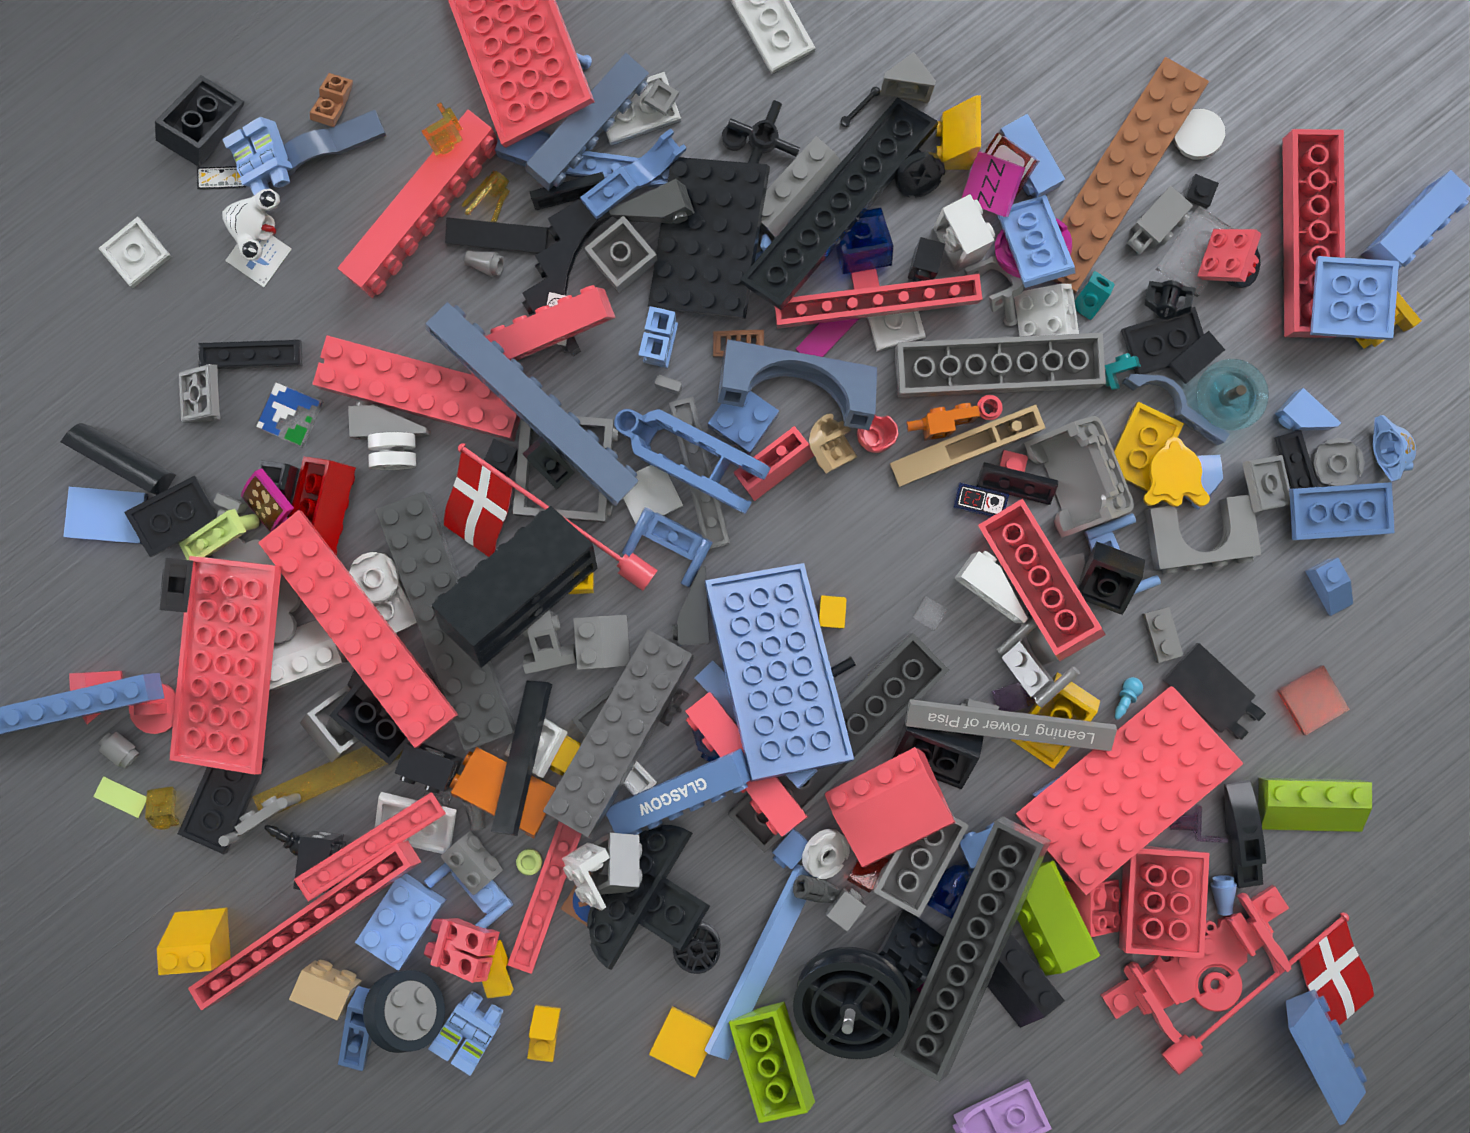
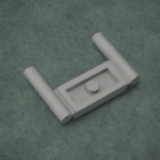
(1029, 669)
(252, 820)

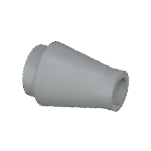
(486, 262)

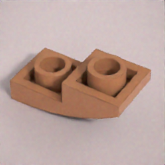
(332, 100)

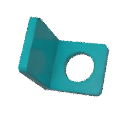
(1093, 295)

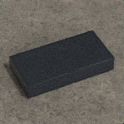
(1196, 357)

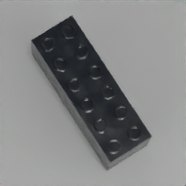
(515, 586)

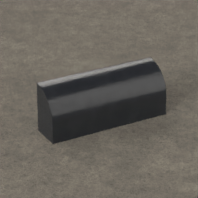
(118, 458)

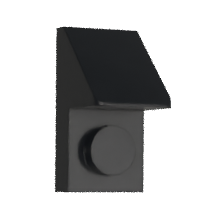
(548, 463)

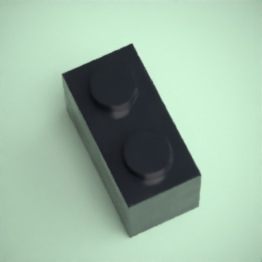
(926, 260)

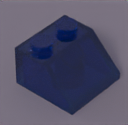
(866, 244)

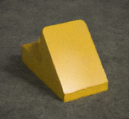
(543, 1033)

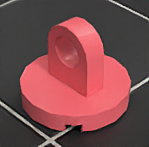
(156, 715)

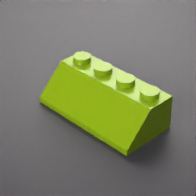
(1314, 804)
(1055, 924)
(772, 1063)

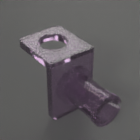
(1194, 824)

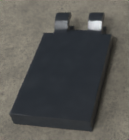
(1213, 691)

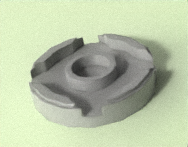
(1337, 462)

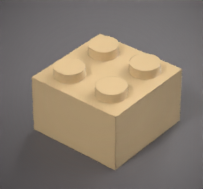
(325, 989)

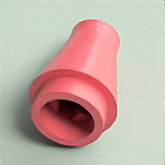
(993, 404)

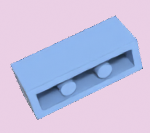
(1046, 174)

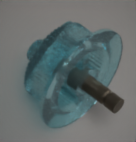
(1232, 394)

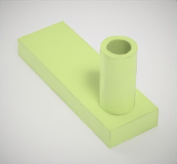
(218, 534)

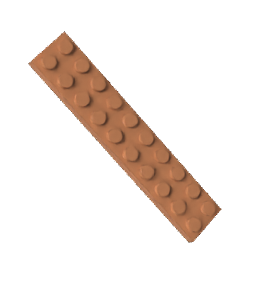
(1129, 164)

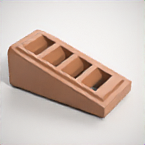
(738, 334)

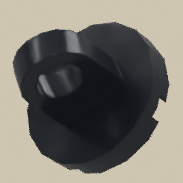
(919, 174)

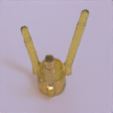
(494, 186)

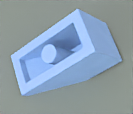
(1305, 413)

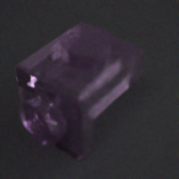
(1012, 697)

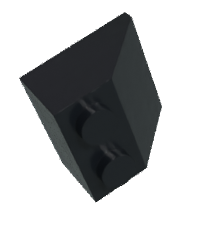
(1110, 577)

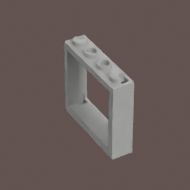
(523, 473)

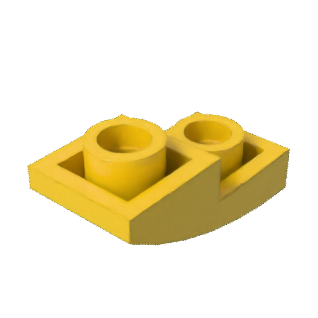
(498, 980)

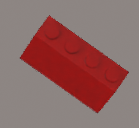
(324, 495)

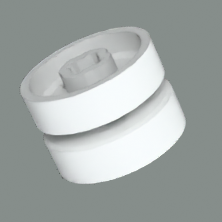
(391, 451)

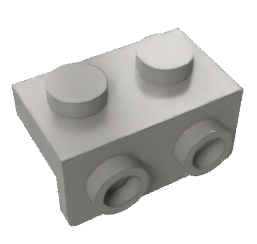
(471, 862)

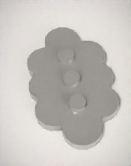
(288, 598)

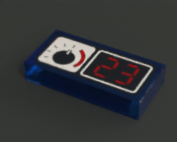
(979, 500)

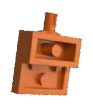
(943, 423)

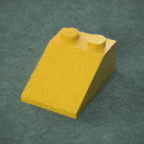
(960, 134)
(1070, 704)

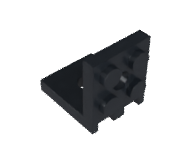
(910, 960)

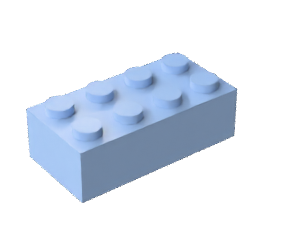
(1420, 220)

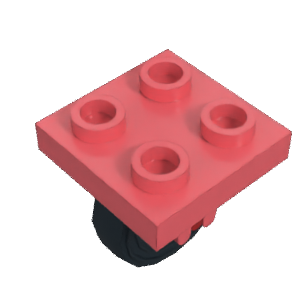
(1232, 257)

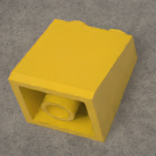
(194, 942)

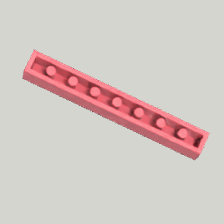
(880, 301)

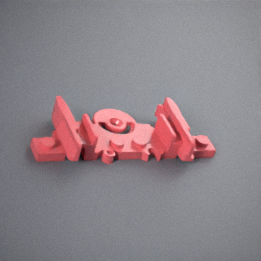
(1177, 978)

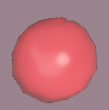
(880, 436)

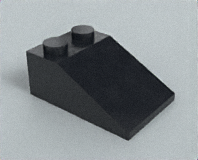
(197, 120)

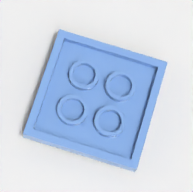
(1354, 298)

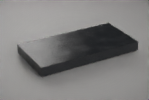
(218, 806)

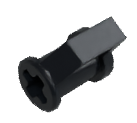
(1172, 290)

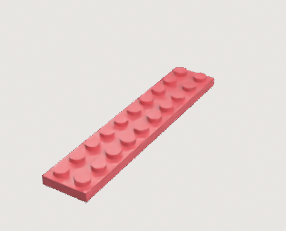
(358, 629)

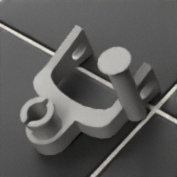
(1006, 296)

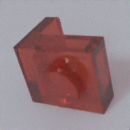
(867, 876)

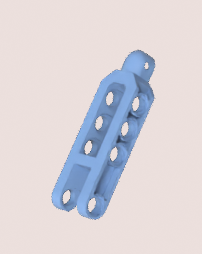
(642, 430)

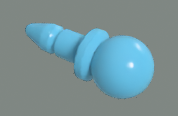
(1131, 690)

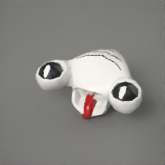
(250, 222)

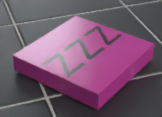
(994, 183)

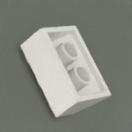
(304, 656)

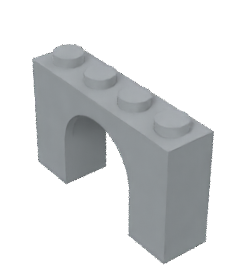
(1238, 540)

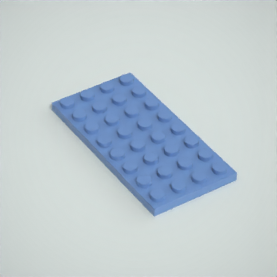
(778, 672)

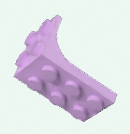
(1005, 1112)

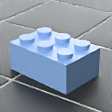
(400, 921)

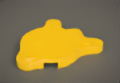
(1175, 474)

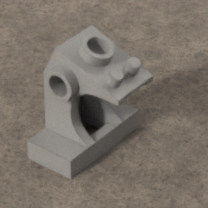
(547, 657)

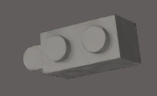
(1159, 220)

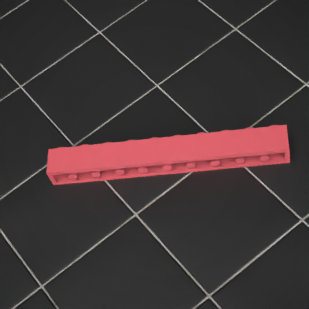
(304, 925)

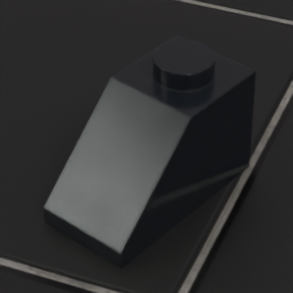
(502, 457)

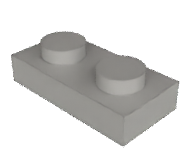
(1163, 634)

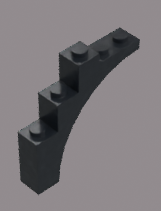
(573, 228)

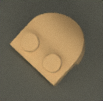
(830, 444)

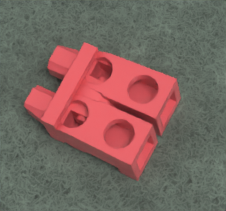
(462, 948)

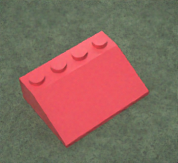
(890, 807)
(1164, 903)

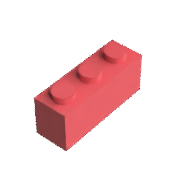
(782, 457)

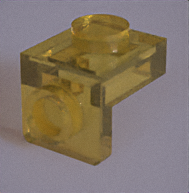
(161, 808)

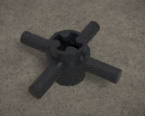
(767, 125)

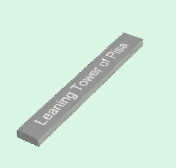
(1010, 725)

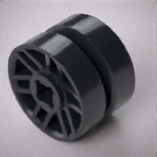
(705, 957)

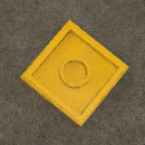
(682, 1042)

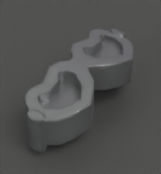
(674, 706)

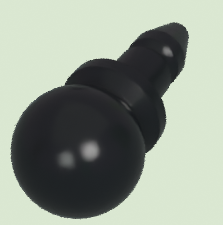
(291, 841)

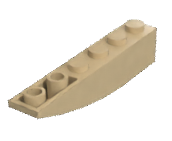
(968, 445)

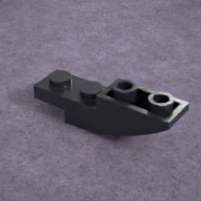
(1246, 833)

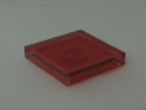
(1313, 700)

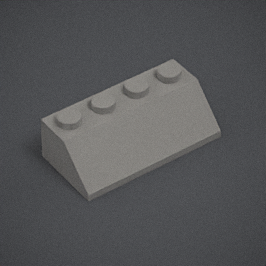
(797, 186)

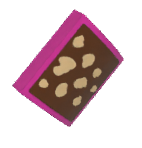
(266, 500)

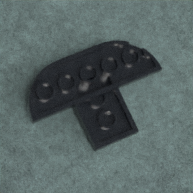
(655, 905)

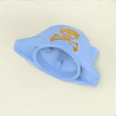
(1393, 448)

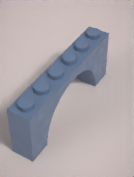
(847, 382)

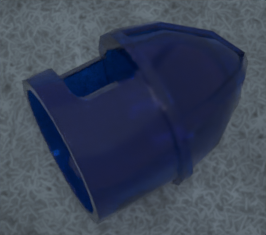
(950, 890)

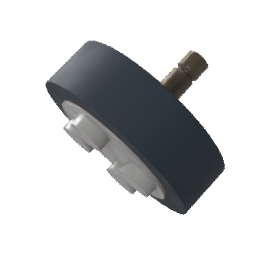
(404, 1011)

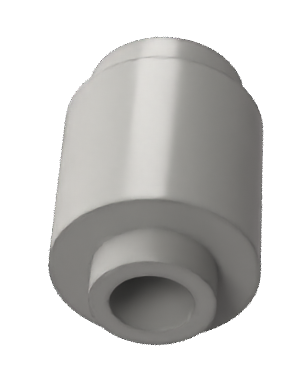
(118, 750)

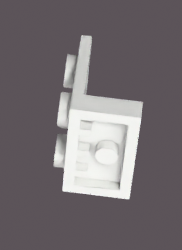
(1047, 311)
(578, 864)

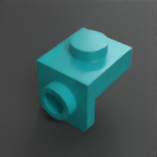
(1122, 364)

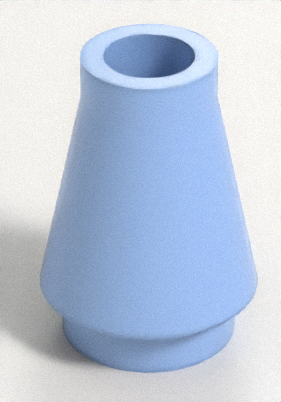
(1224, 892)

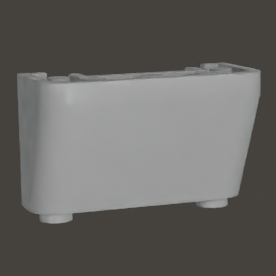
(1087, 474)

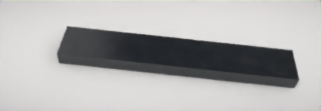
(521, 758)

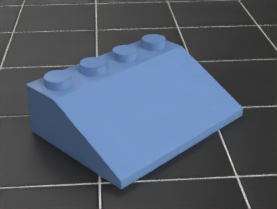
(1326, 1054)

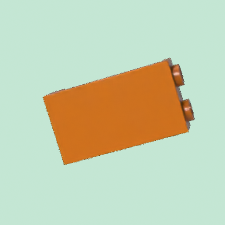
(482, 784)

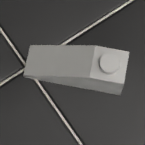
(370, 419)

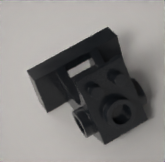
(175, 585)

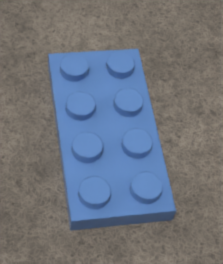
(1341, 511)

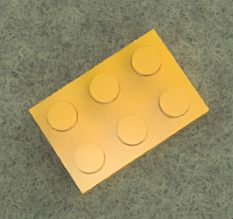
(1141, 440)

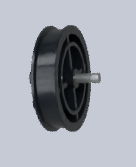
(852, 1003)

